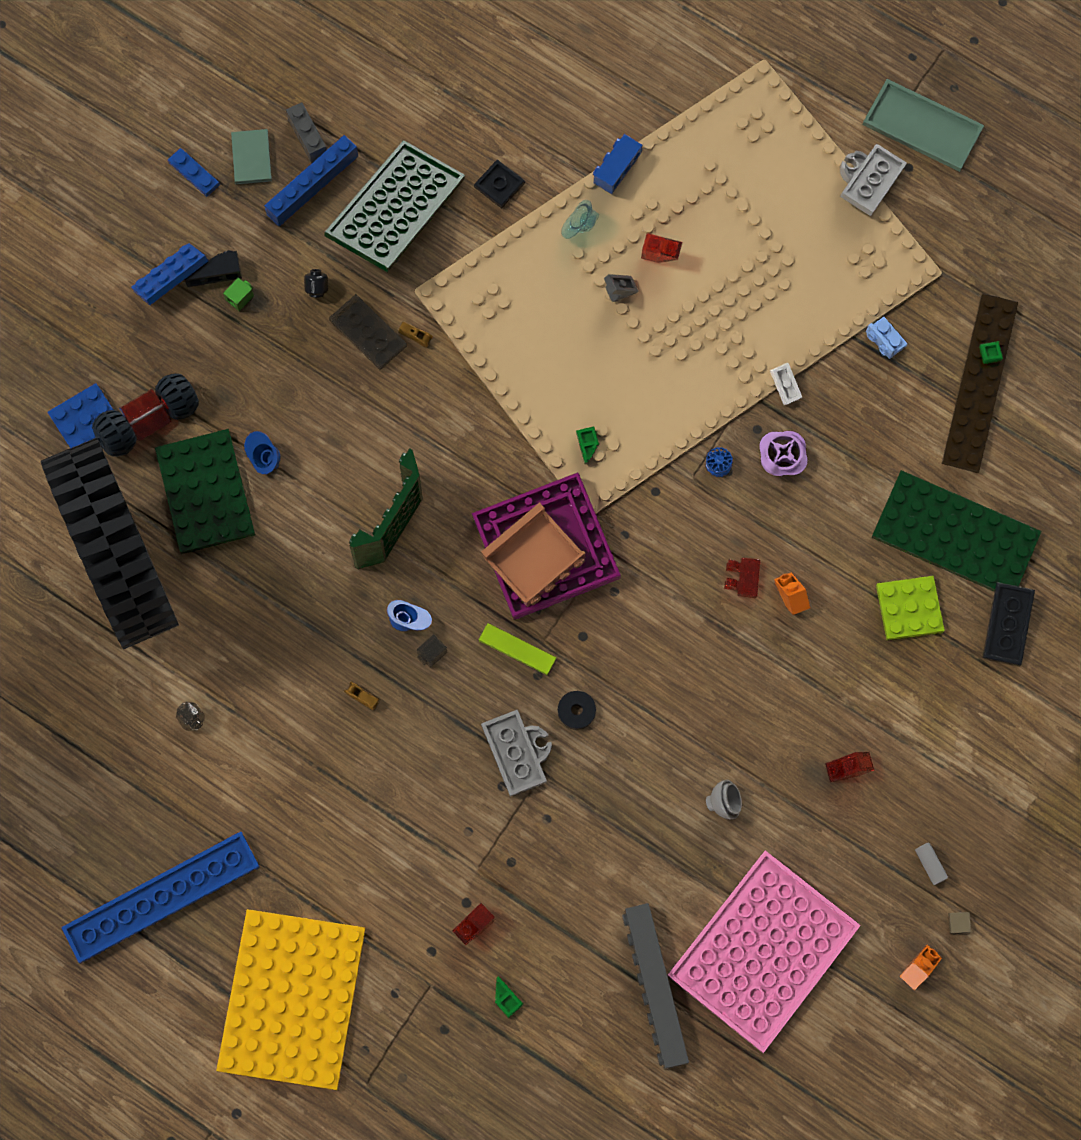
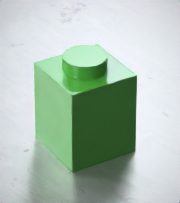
(239, 294)

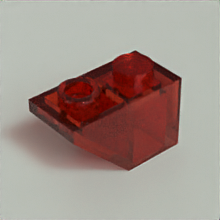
(660, 249)
(849, 766)
(474, 924)

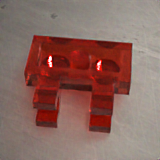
(748, 577)

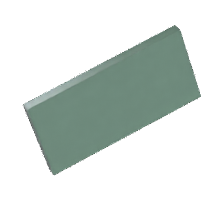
(923, 125)

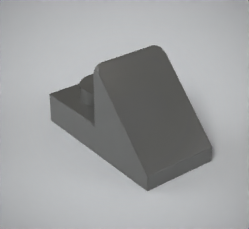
(620, 286)

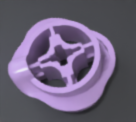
(794, 440)

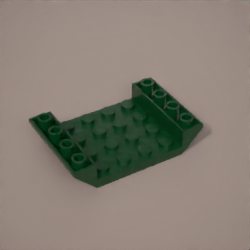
(375, 549)

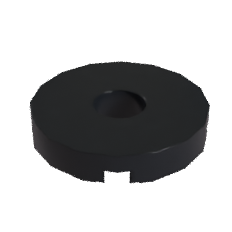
(576, 721)

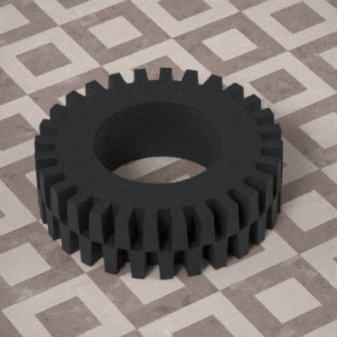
(109, 543)

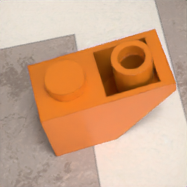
(792, 593)
(920, 967)

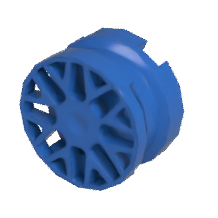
(719, 462)

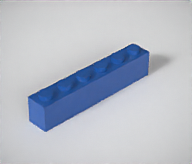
(311, 180)

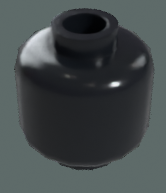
(316, 283)

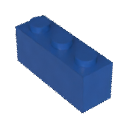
(617, 163)

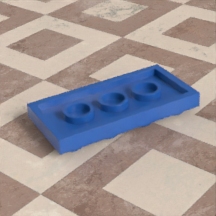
(169, 273)

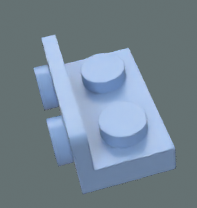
(886, 337)

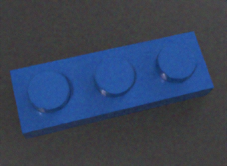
(193, 172)

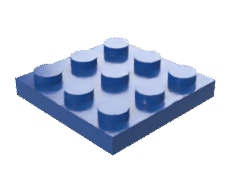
(78, 413)

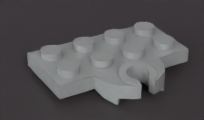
(870, 177)
(517, 752)

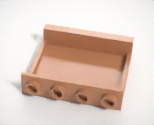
(533, 555)

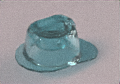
(580, 220)

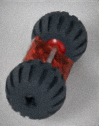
(145, 414)

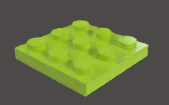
(910, 608)

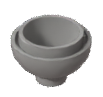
(725, 800)

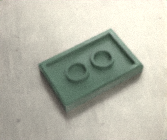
(251, 156)

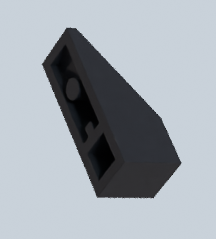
(217, 269)

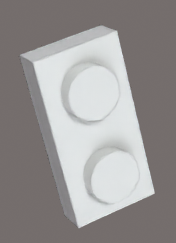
(786, 383)

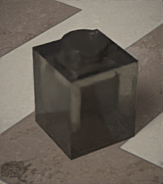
(431, 651)

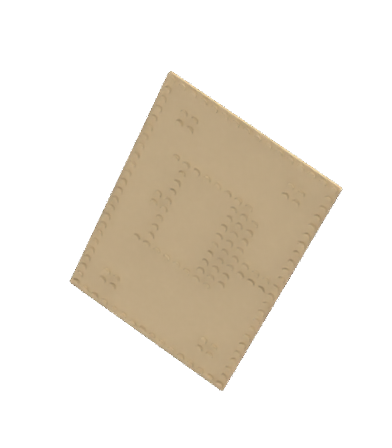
(762, 280)

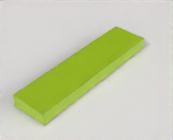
(517, 649)

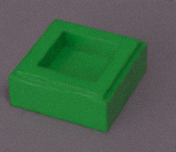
(990, 352)

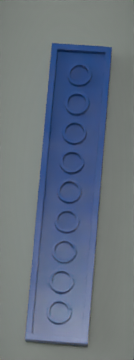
(160, 897)

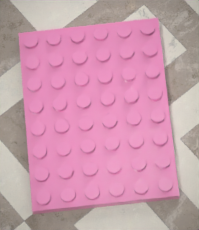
(763, 951)

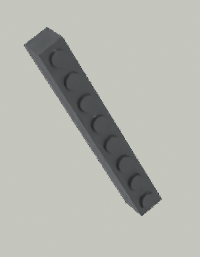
(656, 986)

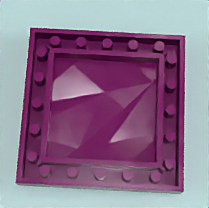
(573, 512)

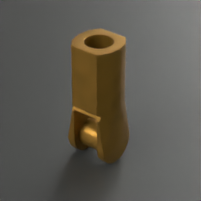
(412, 333)
(364, 697)

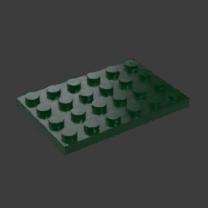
(204, 491)

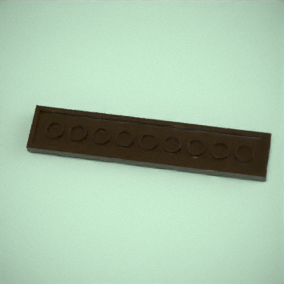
(979, 385)

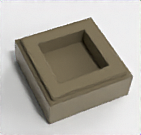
(959, 922)

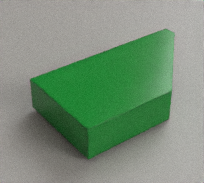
(588, 442)
(506, 999)

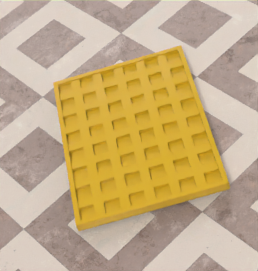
(291, 999)

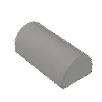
(931, 863)

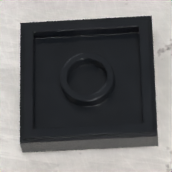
(499, 183)

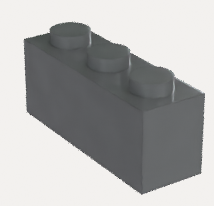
(306, 131)

